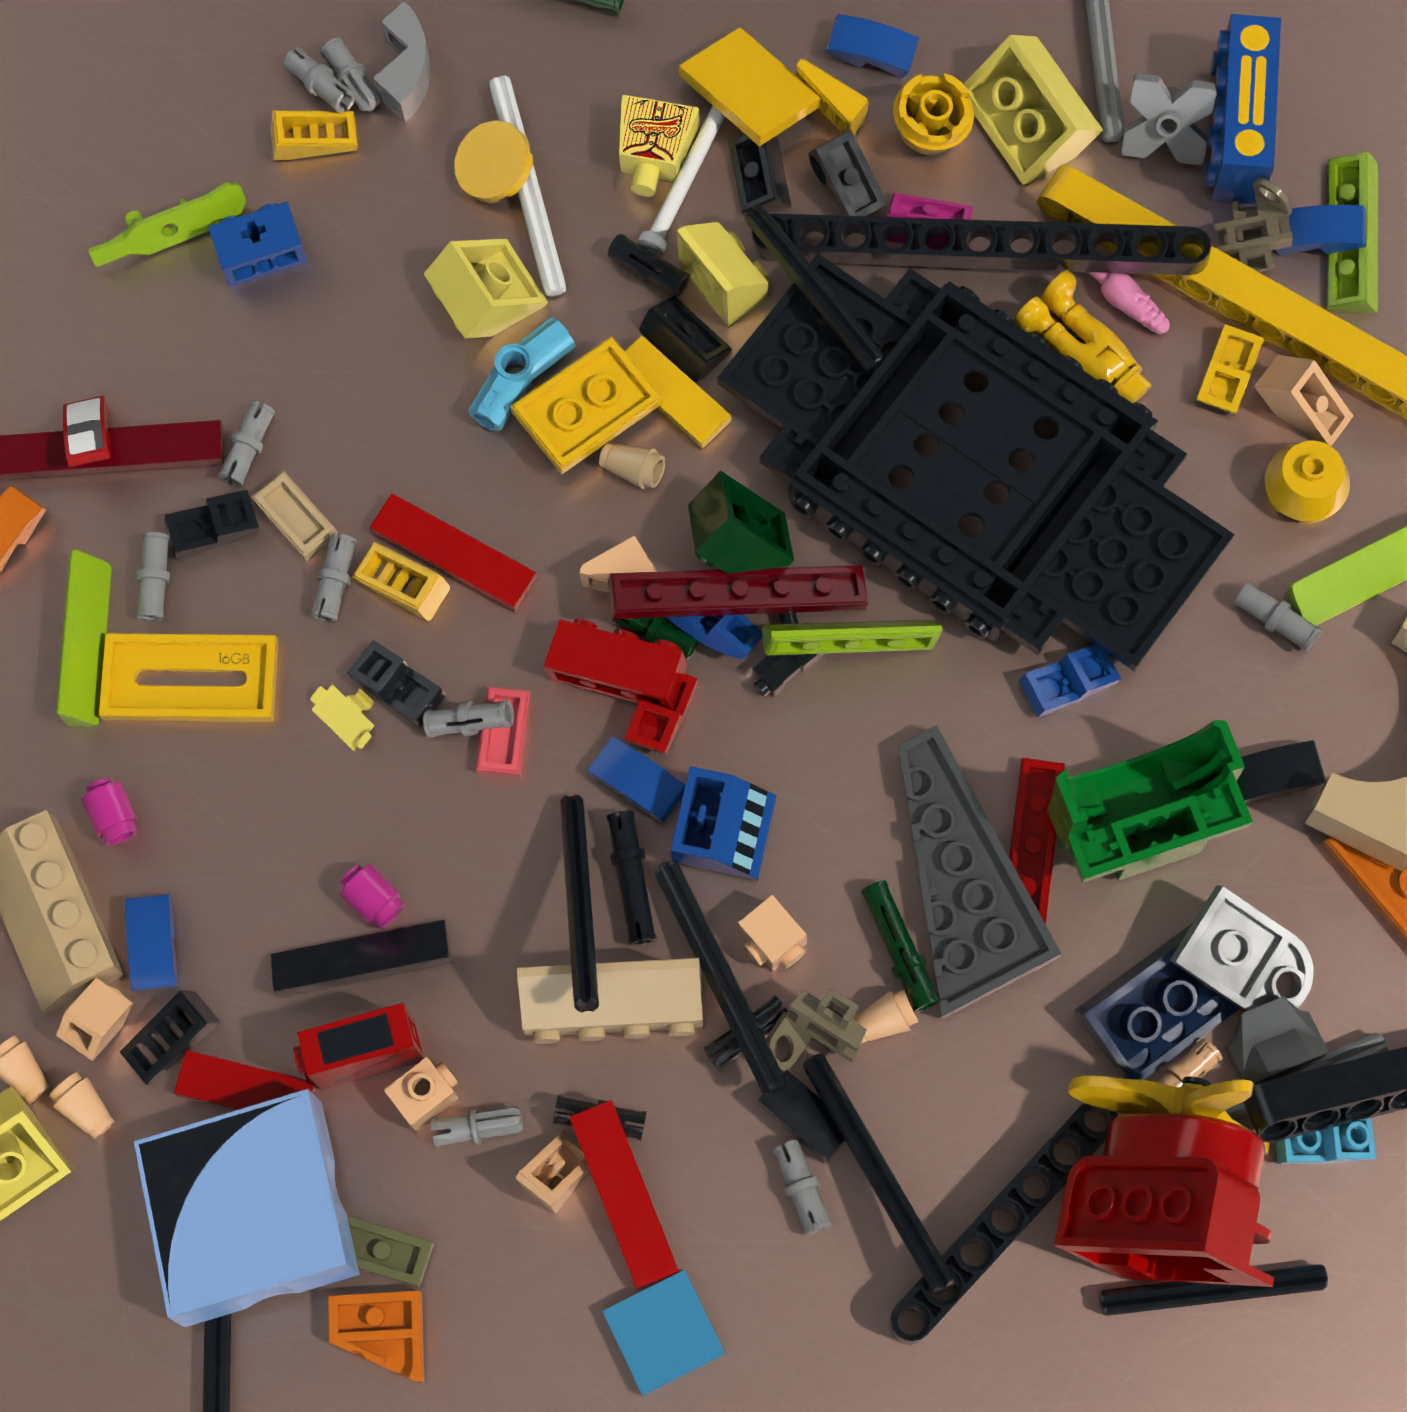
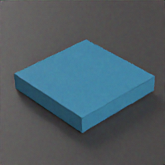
(663, 1333)

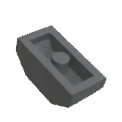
(1274, 1040)

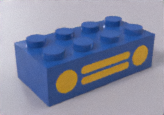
(1243, 108)

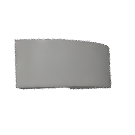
(407, 77)

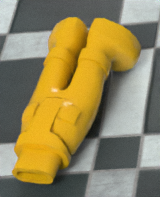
(1102, 354)

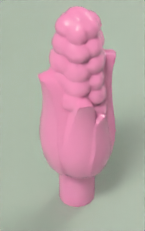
(1128, 297)

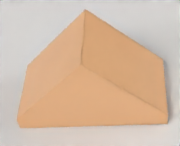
(623, 558)
(555, 1171)

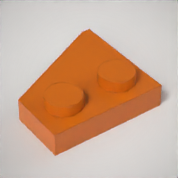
(381, 1329)

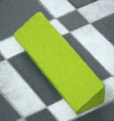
(1354, 273)
(1351, 579)
(850, 637)
(83, 640)

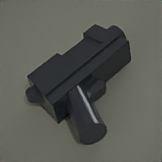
(778, 670)

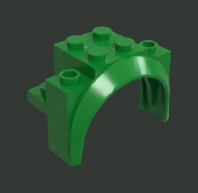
(1151, 805)

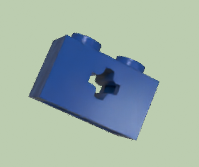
(246, 260)

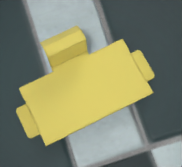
(344, 714)

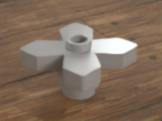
(1168, 118)

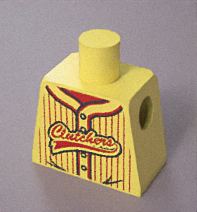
(655, 140)

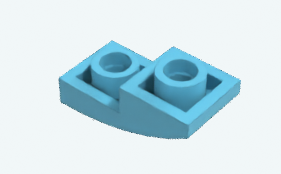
(1332, 1145)

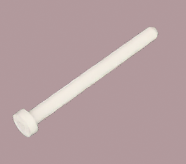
(682, 183)

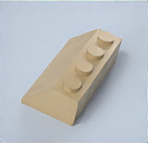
(52, 913)
(631, 995)

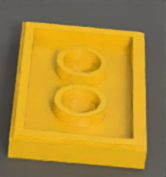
(749, 86)
(586, 405)

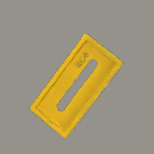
(136, 653)

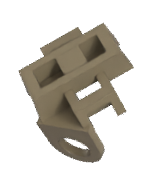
(1270, 214)
(818, 1020)

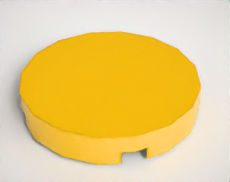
(493, 161)

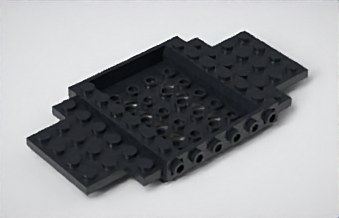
(1083, 530)

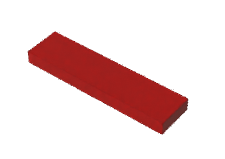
(453, 552)
(1033, 831)
(624, 1194)

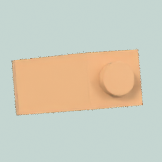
(1304, 398)

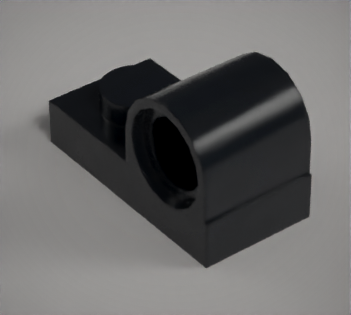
(848, 174)

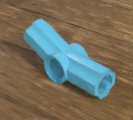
(501, 389)

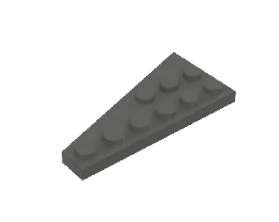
(973, 900)

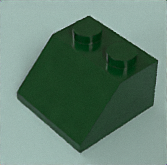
(738, 528)

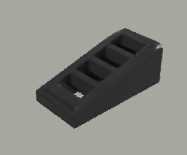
(192, 1035)

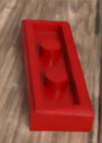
(233, 1083)

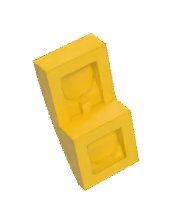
(1230, 369)

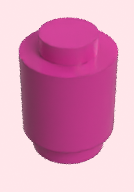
(110, 811)
(371, 895)

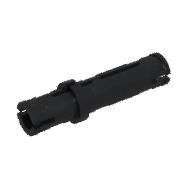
(628, 861)

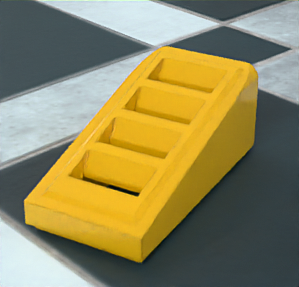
(838, 102)
(300, 147)
(424, 594)

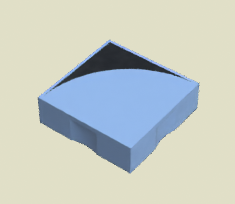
(245, 1208)

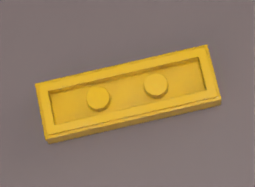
(683, 399)

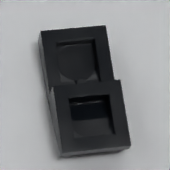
(212, 525)
(396, 683)
(1281, 771)

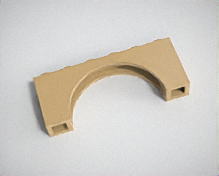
(1366, 813)

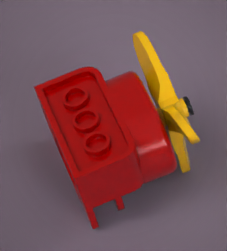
(1172, 1186)

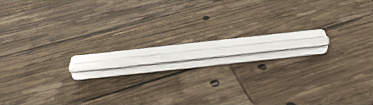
(531, 197)

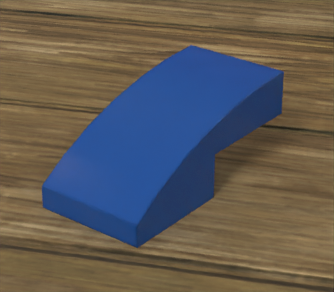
(872, 42)
(1327, 227)
(724, 633)
(1069, 680)
(637, 779)
(150, 941)

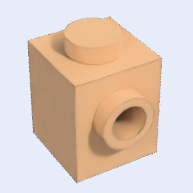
(772, 935)
(94, 1018)
(423, 1092)

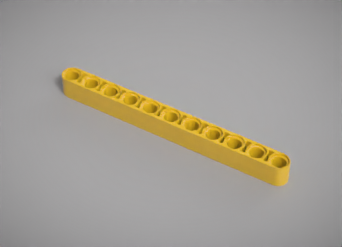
(1245, 295)

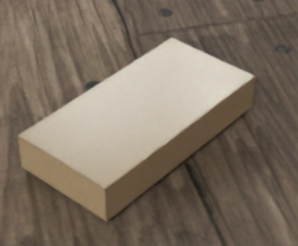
(294, 515)

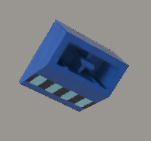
(722, 824)

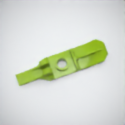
(187, 221)

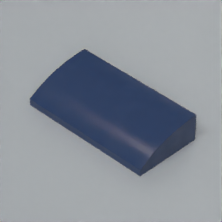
(1152, 1013)

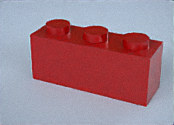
(615, 663)

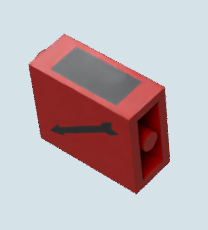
(358, 1047)

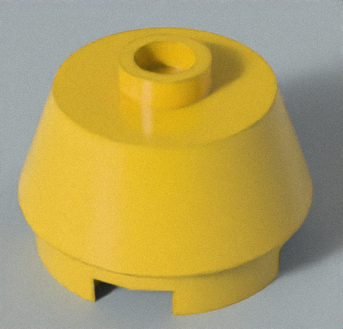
(933, 113)
(1307, 481)

